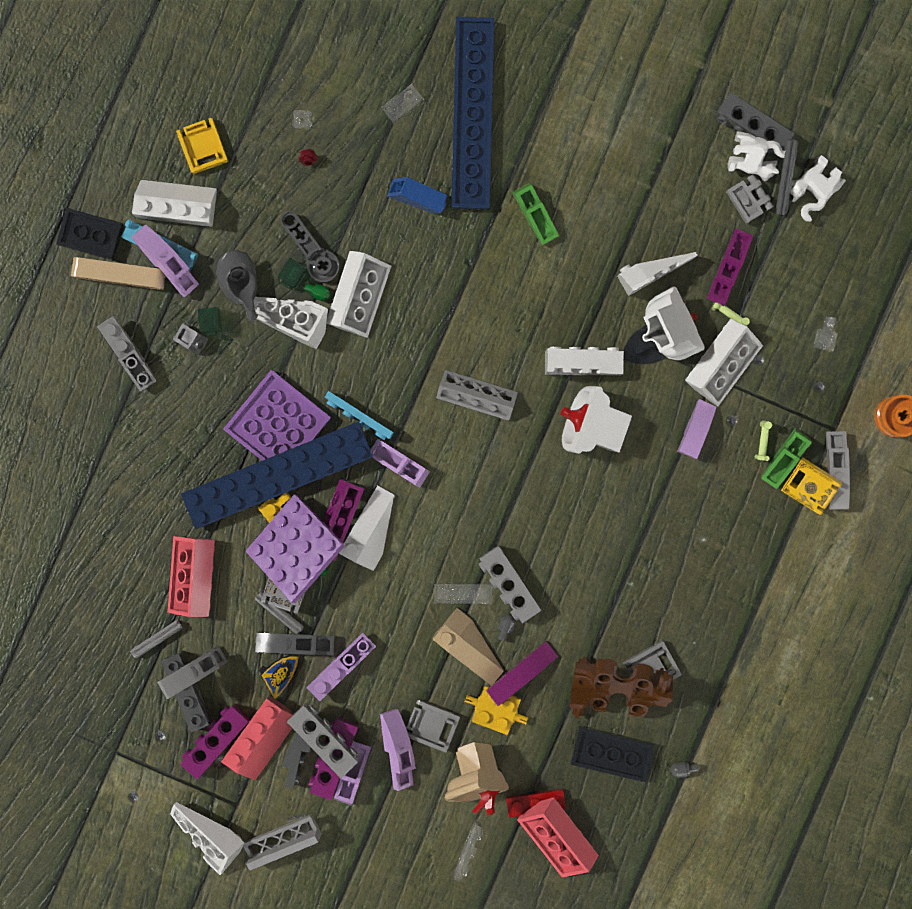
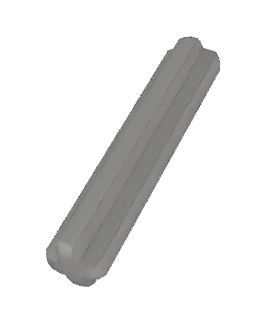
(281, 615)
(156, 639)

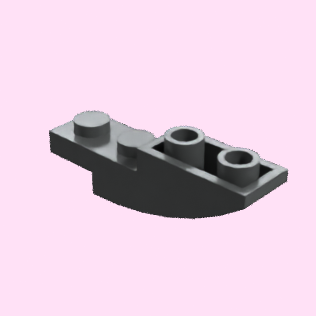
(294, 644)
(296, 757)

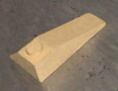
(465, 643)

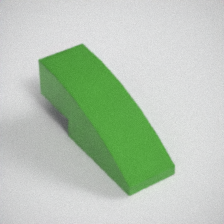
(535, 213)
(786, 458)

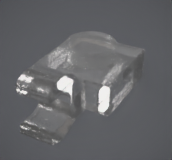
(825, 338)

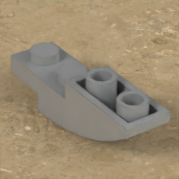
(127, 353)
(839, 468)
(192, 672)

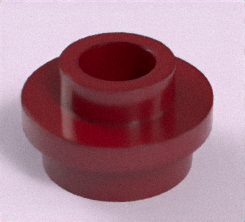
(307, 157)

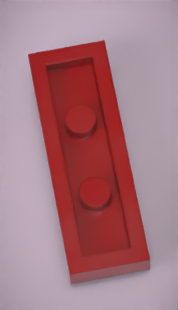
(519, 804)

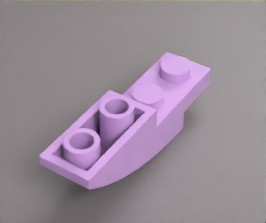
(166, 259)
(340, 667)
(399, 747)

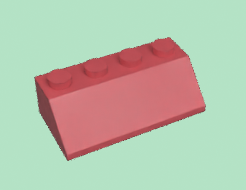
(191, 576)
(259, 739)
(558, 838)

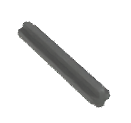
(786, 176)

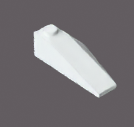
(297, 319)

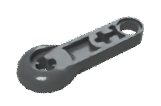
(312, 251)

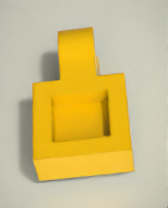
(272, 506)

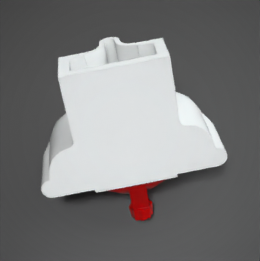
(672, 326)
(593, 422)

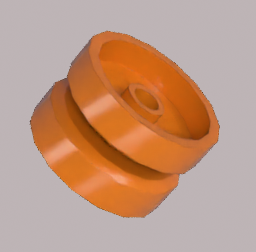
(887, 416)

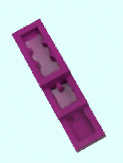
(729, 267)
(521, 673)

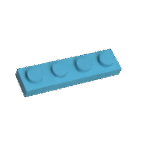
(352, 412)

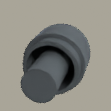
(506, 626)
(683, 769)

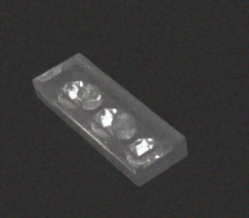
(463, 593)
(468, 851)

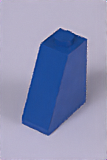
(417, 195)

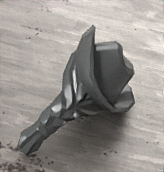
(238, 280)

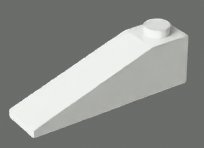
(645, 273)
(369, 533)
(215, 840)

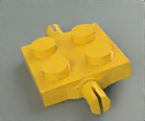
(493, 716)

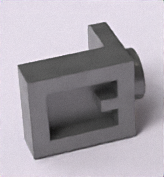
(190, 339)

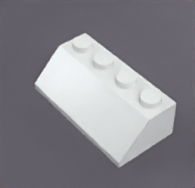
(174, 203)
(358, 294)
(724, 362)

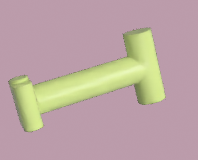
(731, 314)
(766, 425)

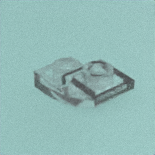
(403, 103)

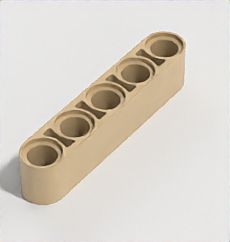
(118, 273)

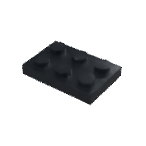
(89, 234)

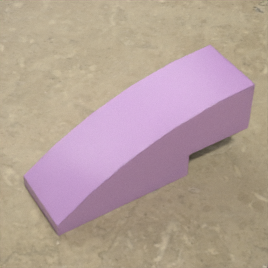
(697, 429)
(399, 463)
(349, 783)

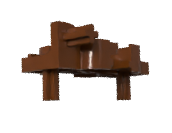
(597, 682)

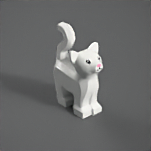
(755, 151)
(818, 185)

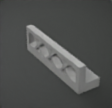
(476, 398)
(283, 848)

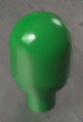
(318, 291)

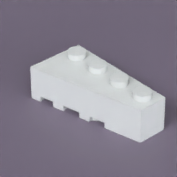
(583, 362)

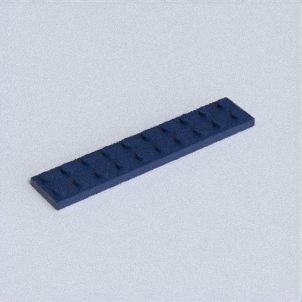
(472, 113)
(277, 475)

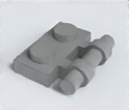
(745, 201)

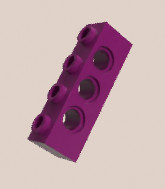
(342, 508)
(196, 765)
(323, 787)

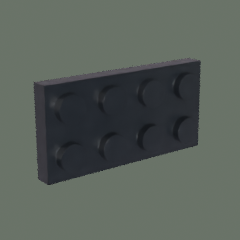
(612, 754)

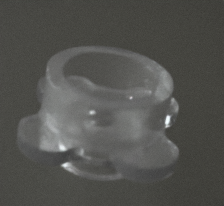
(298, 114)

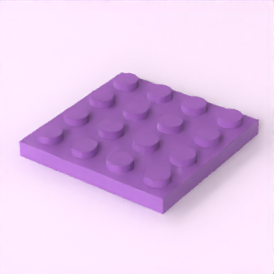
(276, 419)
(295, 548)

